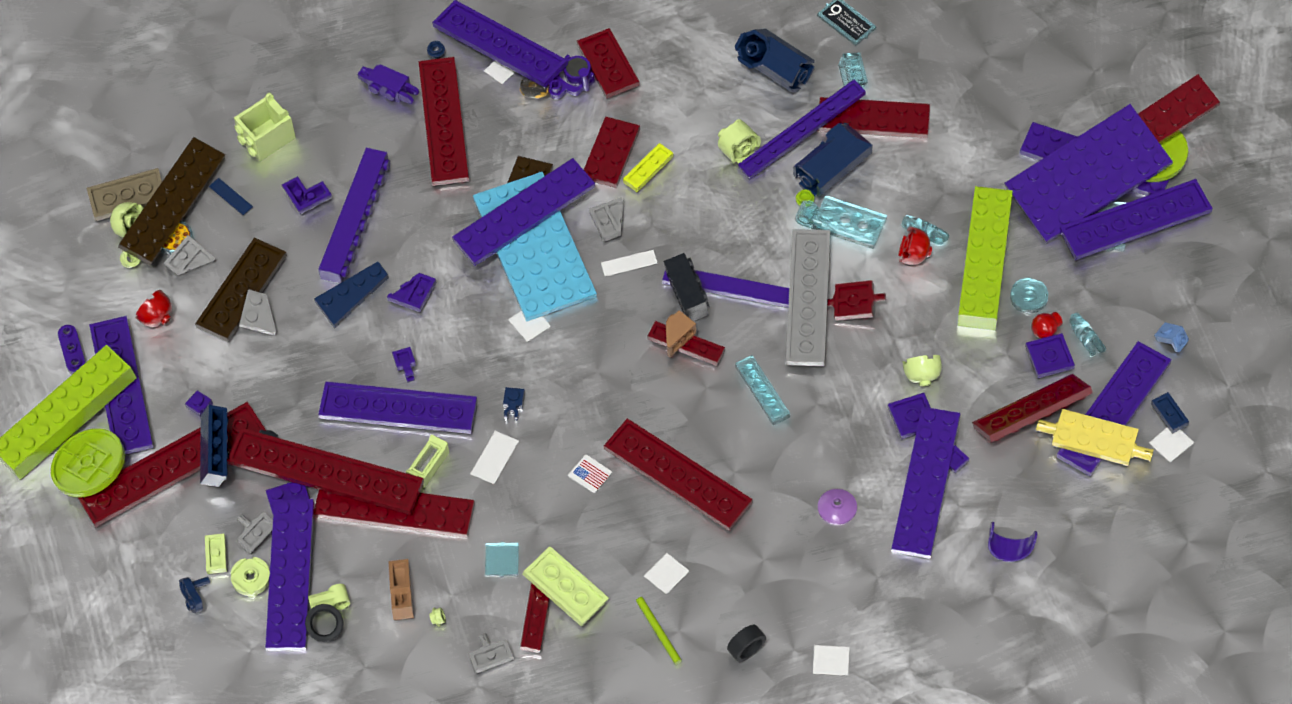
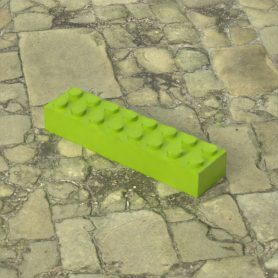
(985, 258)
(64, 411)

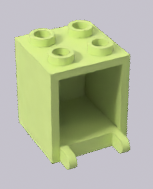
(264, 128)

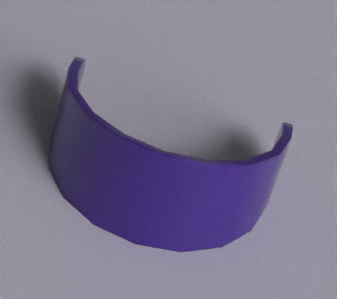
(1010, 549)

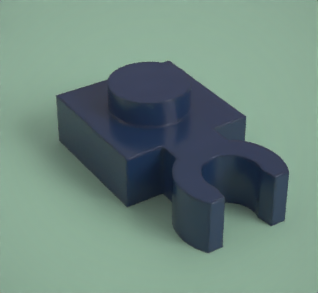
(512, 401)

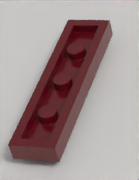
(695, 347)
(534, 620)

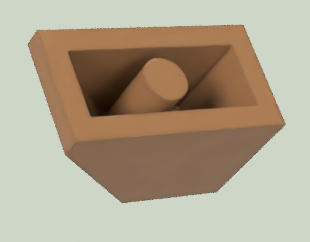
(678, 331)

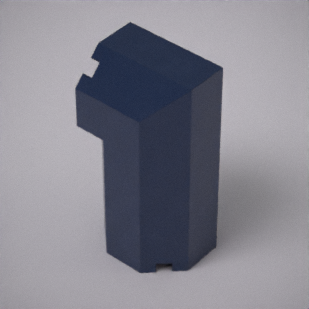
(774, 58)
(832, 159)

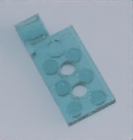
(834, 210)

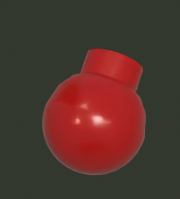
(1046, 324)

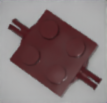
(854, 300)

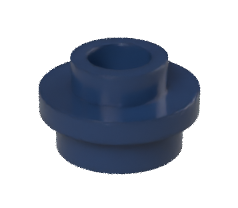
(435, 45)

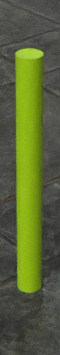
(658, 630)

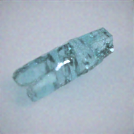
(934, 233)
(1086, 334)

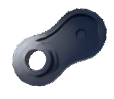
(188, 587)

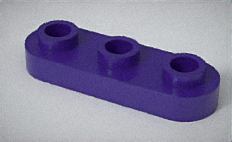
(67, 341)

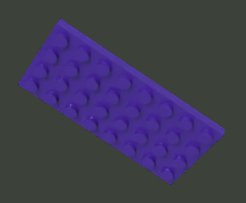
(1088, 172)

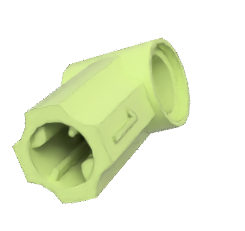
(335, 596)

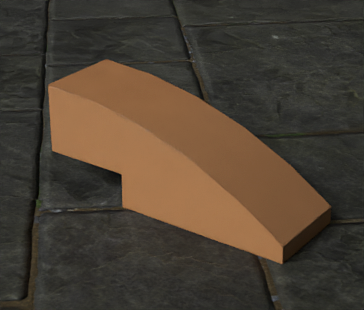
(400, 589)

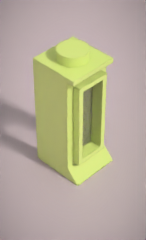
(429, 459)

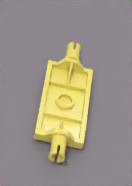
(1095, 437)

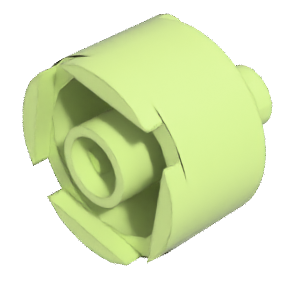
(738, 141)

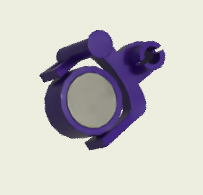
(578, 76)

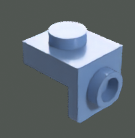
(1172, 335)

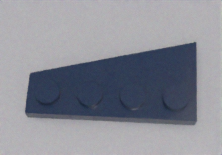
(344, 297)

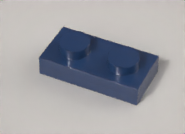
(1170, 412)

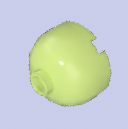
(124, 216)
(922, 369)

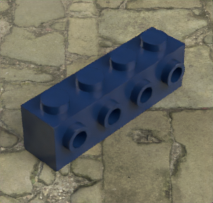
(213, 446)

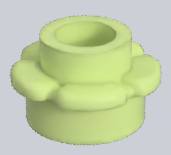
(437, 616)

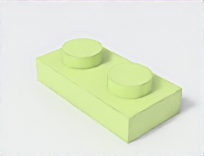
(215, 553)

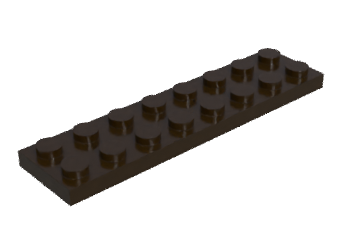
(171, 201)

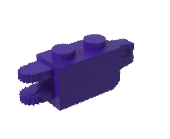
(388, 83)

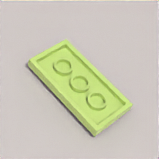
(565, 586)

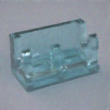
(852, 68)

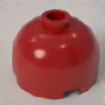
(914, 247)
(155, 311)

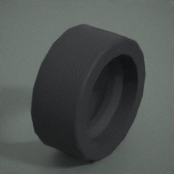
(309, 619)
(746, 643)

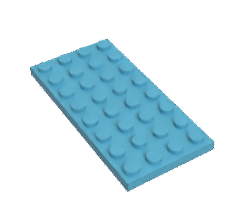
(541, 263)

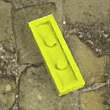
(648, 167)

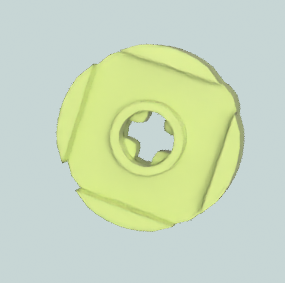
(250, 566)

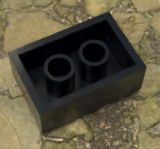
(687, 286)

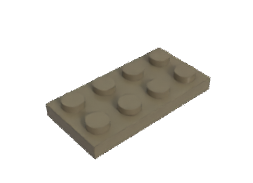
(133, 188)

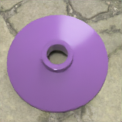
(834, 513)

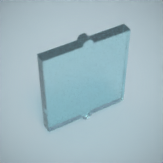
(502, 559)

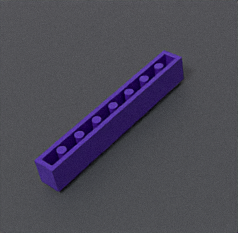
(354, 216)

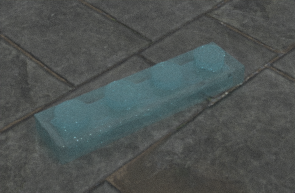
(762, 390)

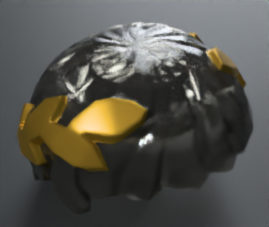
(532, 89)

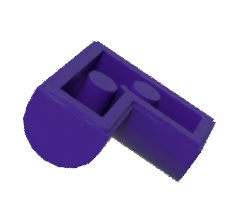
(304, 198)

